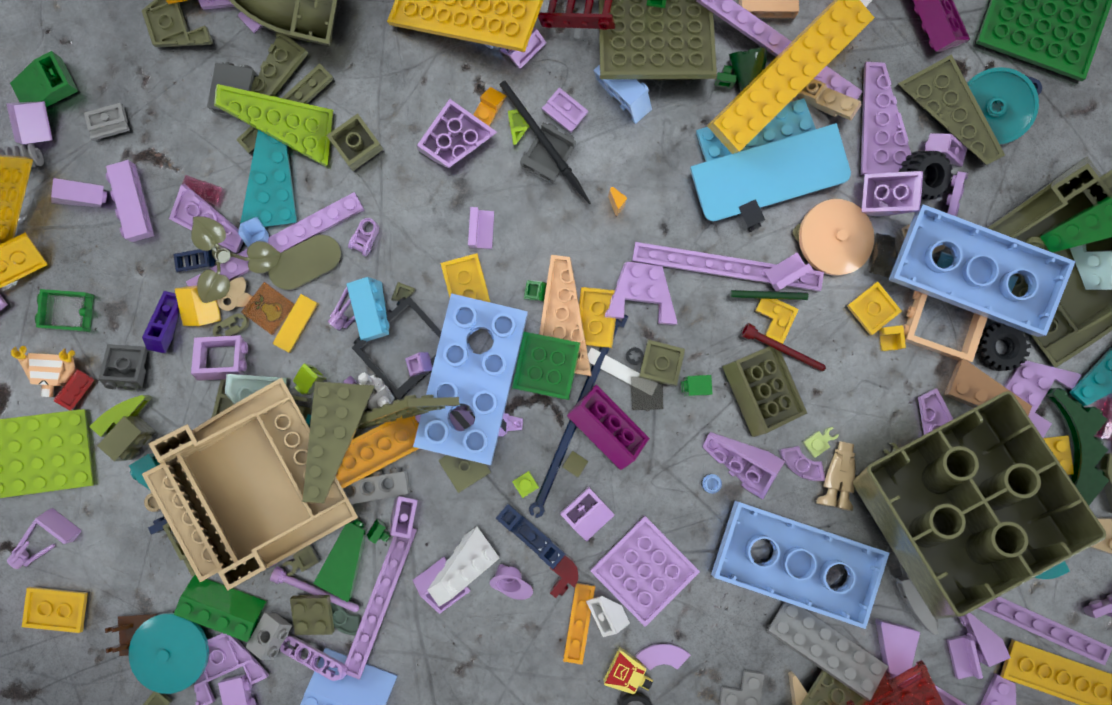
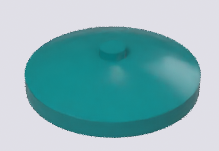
(1006, 101)
(168, 653)

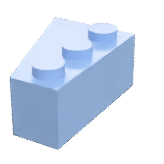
(629, 93)

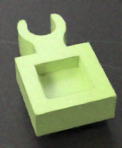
(818, 443)

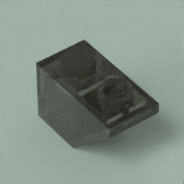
(883, 255)

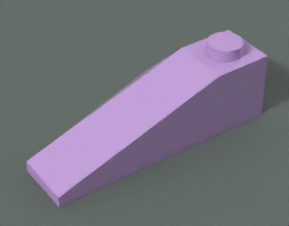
(750, 464)

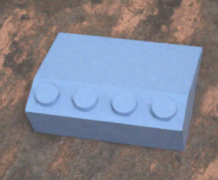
(371, 689)

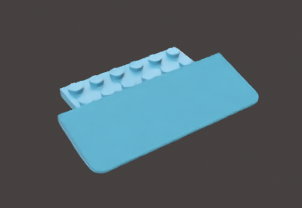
(775, 166)

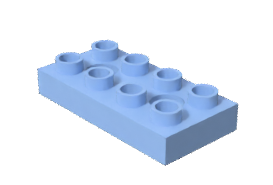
(982, 271)
(475, 378)
(800, 564)

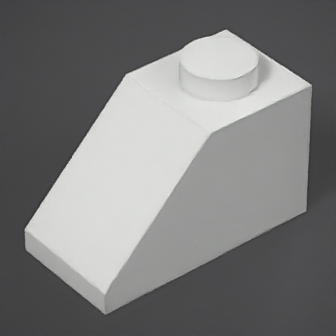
(608, 615)

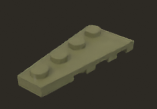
(280, 64)

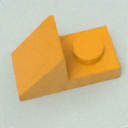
(489, 106)

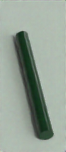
(769, 295)

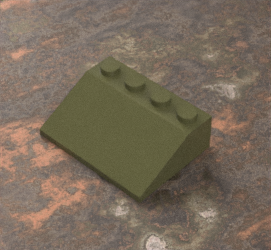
(764, 390)

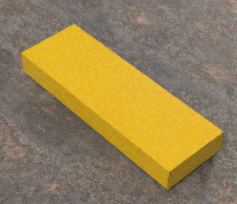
(295, 323)

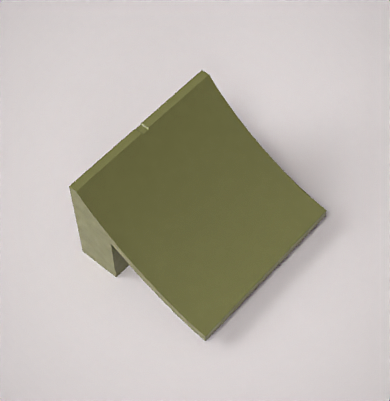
(1081, 313)

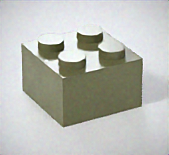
(355, 142)
(126, 438)

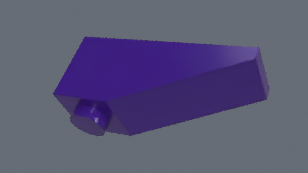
(162, 324)

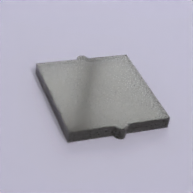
(646, 394)

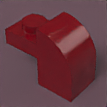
(568, 573)

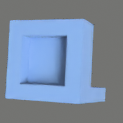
(253, 231)

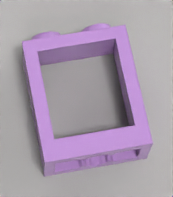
(199, 357)

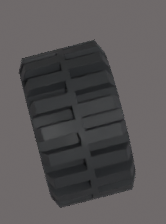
(937, 172)

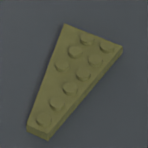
(406, 407)

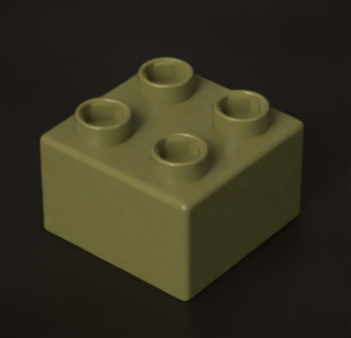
(977, 507)

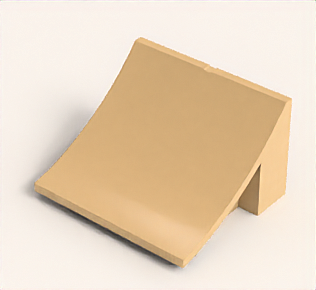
(239, 488)

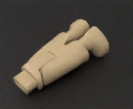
(840, 478)

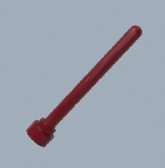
(751, 332)

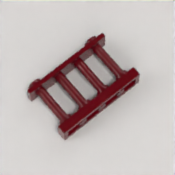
(577, 20)

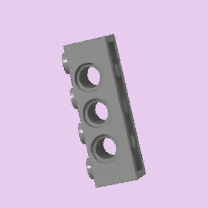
(399, 487)

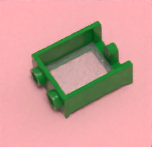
(64, 310)

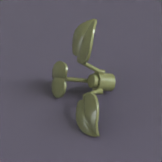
(207, 234)

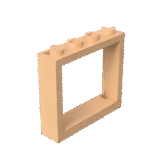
(971, 342)

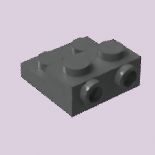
(123, 367)

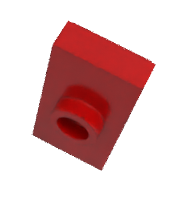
(74, 389)

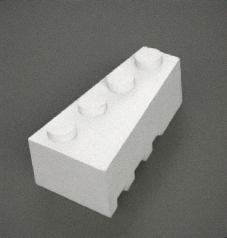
(464, 566)

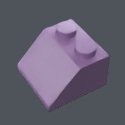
(424, 581)

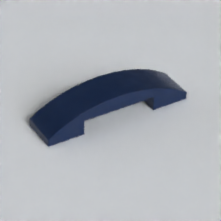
(531, 536)

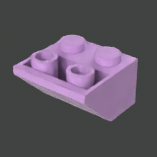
(587, 514)

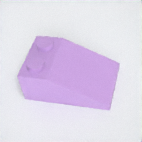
(892, 193)

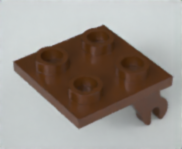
(127, 627)

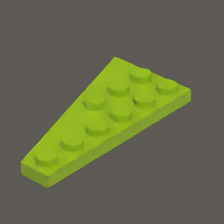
(288, 121)

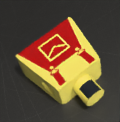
(627, 673)

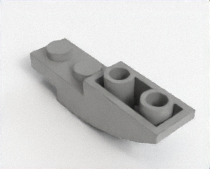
(915, 603)

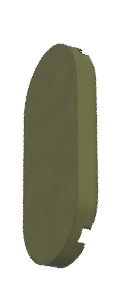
(306, 262)

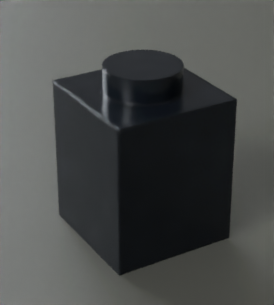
(751, 215)

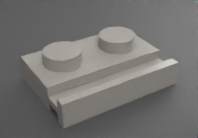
(106, 121)

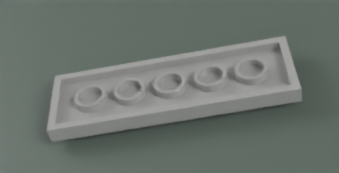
(828, 649)

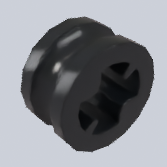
(636, 350)

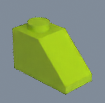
(306, 379)

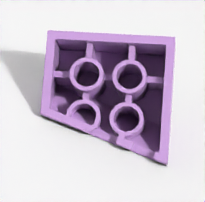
(453, 135)

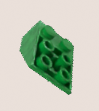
(44, 80)

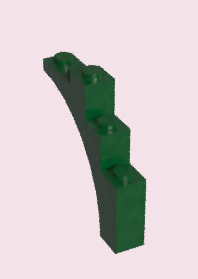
(1086, 449)

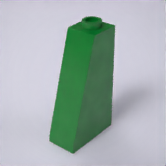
(343, 562)

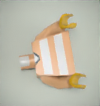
(46, 369)

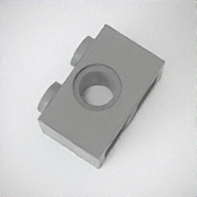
(268, 636)

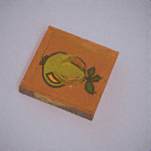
(268, 308)

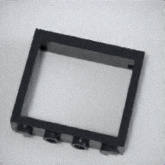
(399, 393)

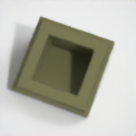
(575, 464)

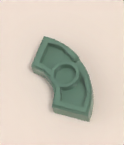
(344, 620)

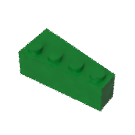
(1082, 228)

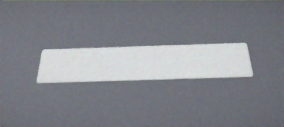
(613, 366)

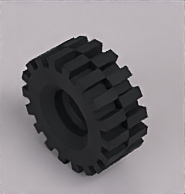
(1016, 347)

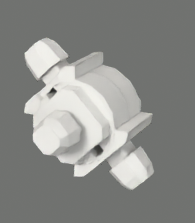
(381, 392)

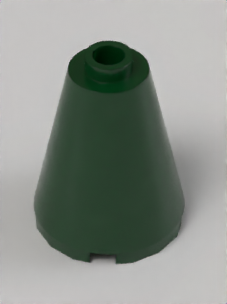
(748, 65)

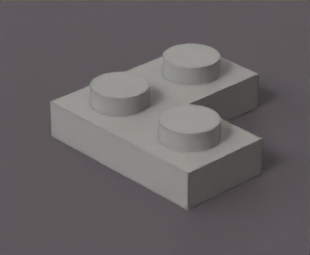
(748, 694)

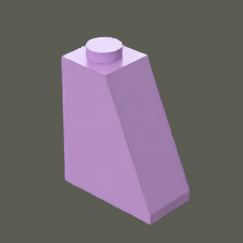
(77, 193)
(897, 646)

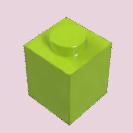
(525, 484)

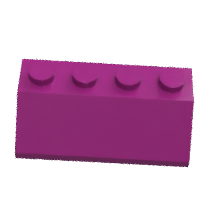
(941, 23)
(608, 427)

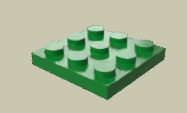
(546, 365)

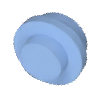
(712, 483)

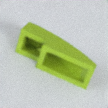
(111, 417)

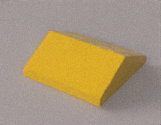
(193, 310)

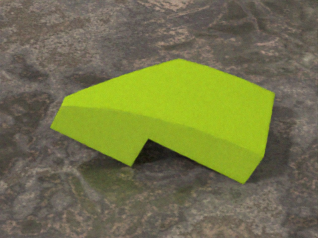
(517, 125)

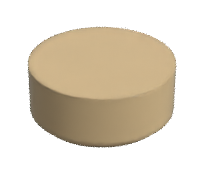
(151, 504)

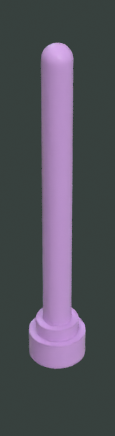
(280, 576)

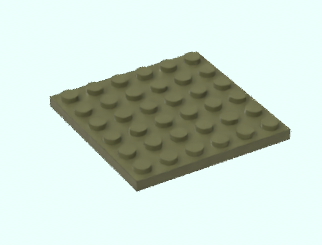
(658, 41)

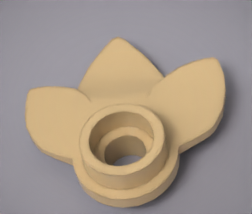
(236, 294)

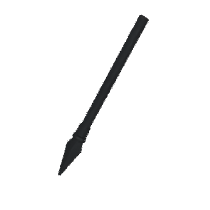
(561, 164)

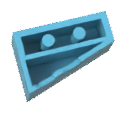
(369, 308)

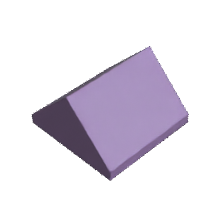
(29, 122)

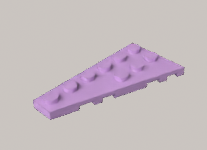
(883, 130)

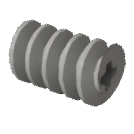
(30, 152)

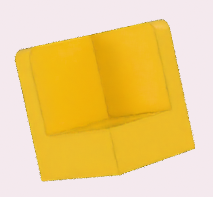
(892, 338)

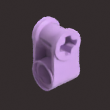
(363, 237)

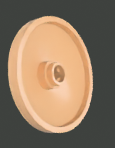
(836, 237)

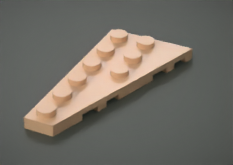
(561, 309)

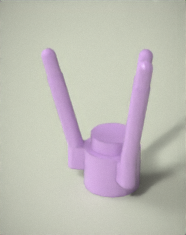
(338, 318)
(20, 556)

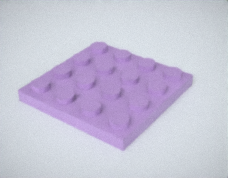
(644, 571)

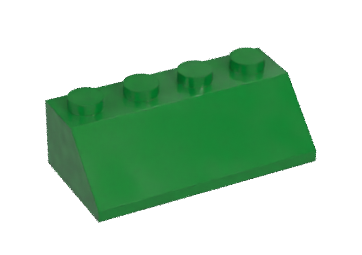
(221, 610)

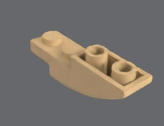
(829, 100)

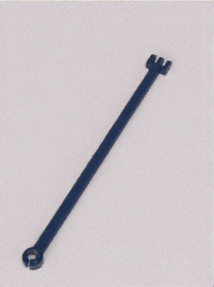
(569, 431)

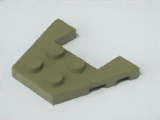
(168, 26)

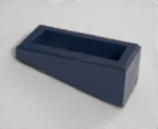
(206, 259)

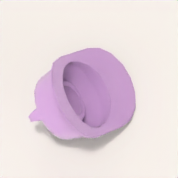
(509, 582)

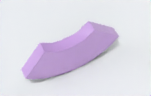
(801, 465)
(662, 654)

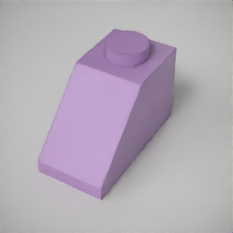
(949, 146)
(402, 517)

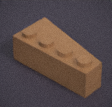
(975, 387)

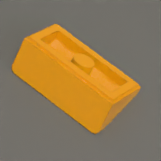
(617, 200)

